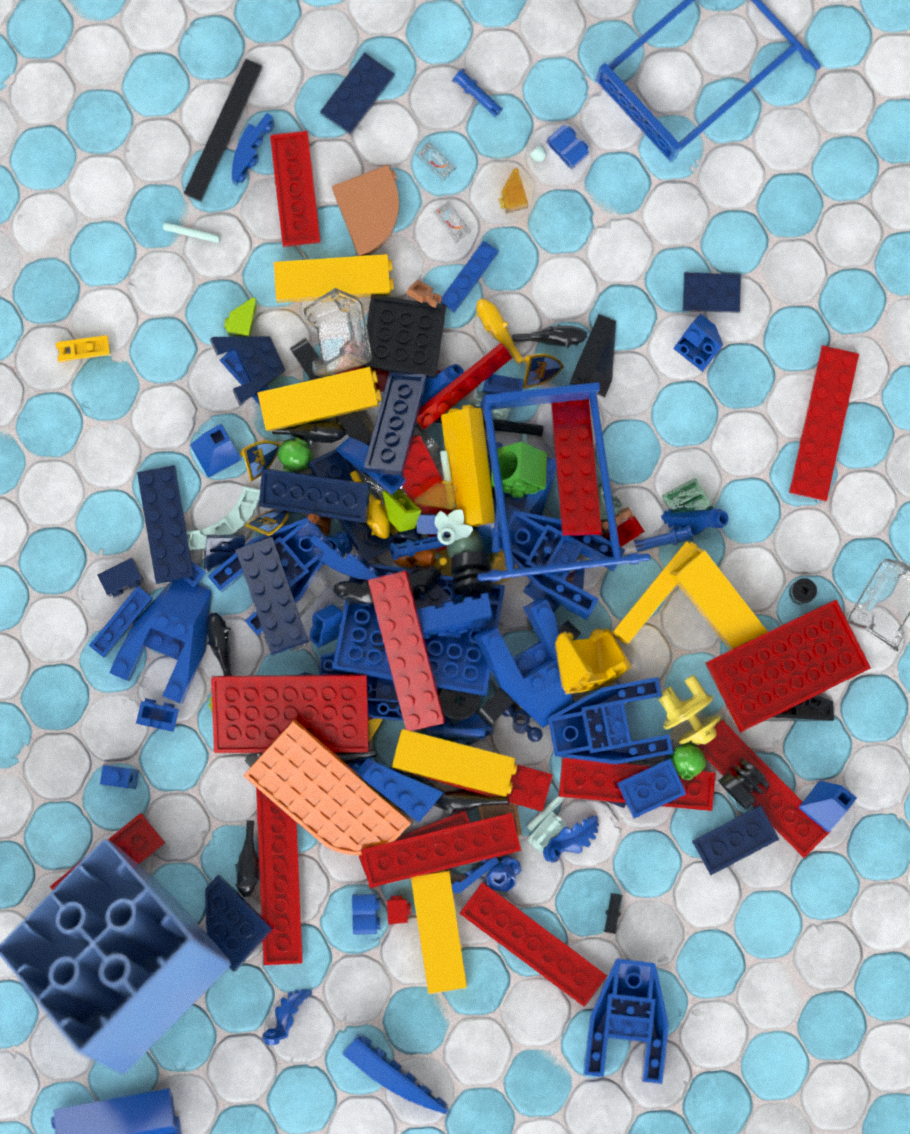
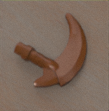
(324, 523)

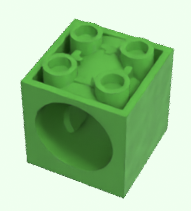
(522, 469)

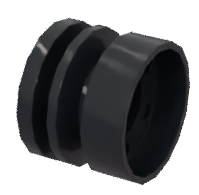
(466, 569)
(453, 709)
(744, 783)

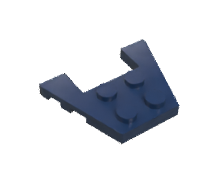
(258, 360)

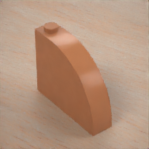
(369, 208)

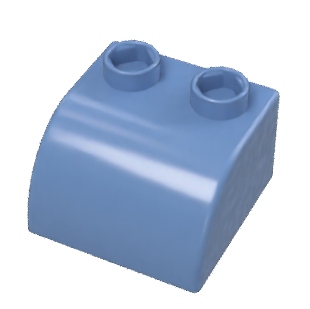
(112, 958)

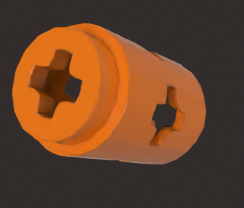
(422, 558)

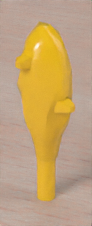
(496, 326)
(377, 518)

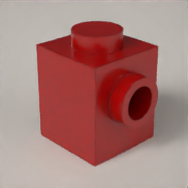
(398, 910)

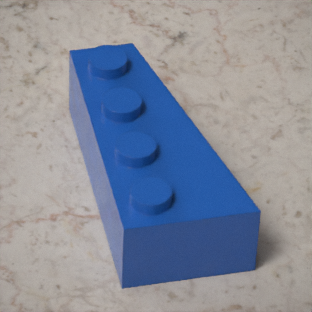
(455, 617)
(405, 791)

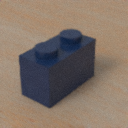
(120, 578)

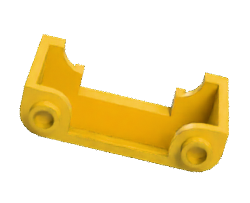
(590, 661)

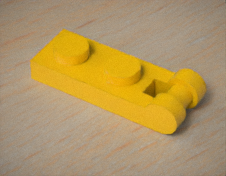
(83, 348)

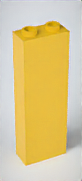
(315, 277)
(319, 399)
(469, 464)
(651, 598)
(717, 599)
(454, 763)
(438, 932)

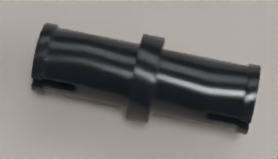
(613, 913)

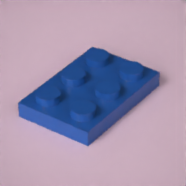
(651, 788)

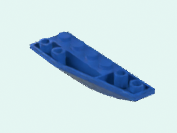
(389, 1074)

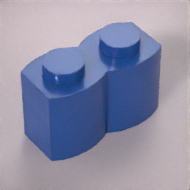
(567, 146)
(325, 625)
(364, 913)

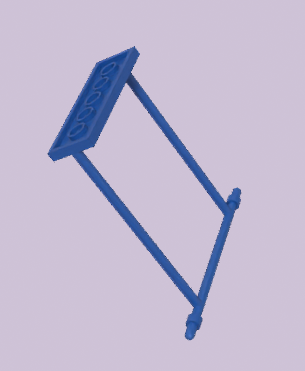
(648, 122)
(546, 396)

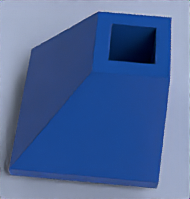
(699, 342)
(215, 451)
(827, 804)

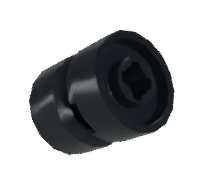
(802, 591)

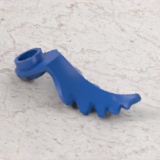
(442, 380)
(697, 519)
(571, 839)
(284, 1016)

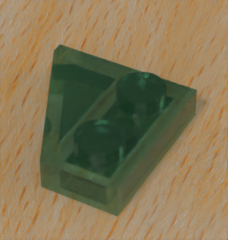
(687, 498)

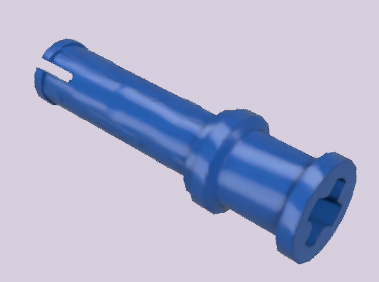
(470, 86)
(674, 537)
(411, 547)
(445, 732)

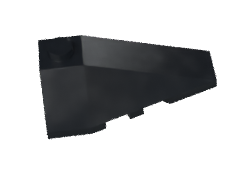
(597, 356)
(813, 709)

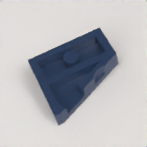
(221, 548)

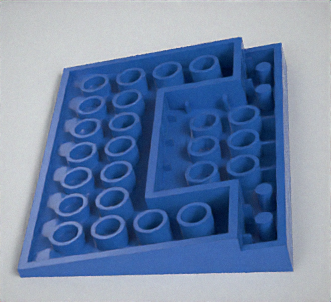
(453, 658)

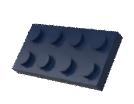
(357, 93)
(735, 840)

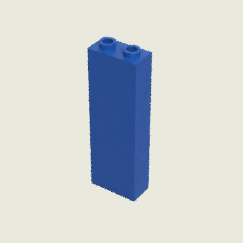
(132, 1114)

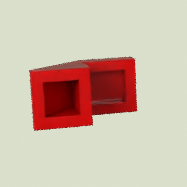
(627, 531)

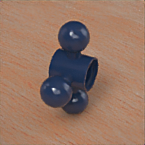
(533, 733)

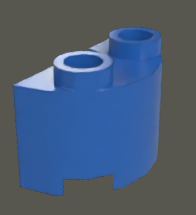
(157, 716)

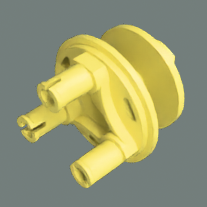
(686, 710)

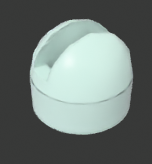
(538, 154)

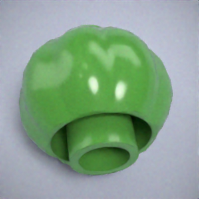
(295, 455)
(688, 760)

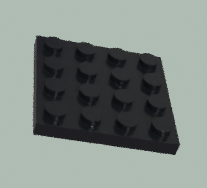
(404, 335)

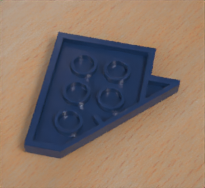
(233, 922)

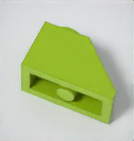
(241, 319)
(401, 510)

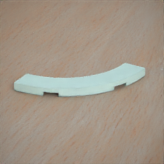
(231, 523)

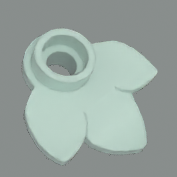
(452, 523)

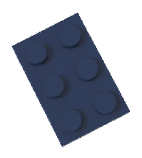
(711, 292)

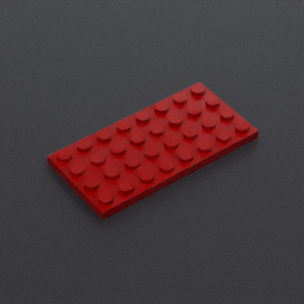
(787, 665)
(256, 709)

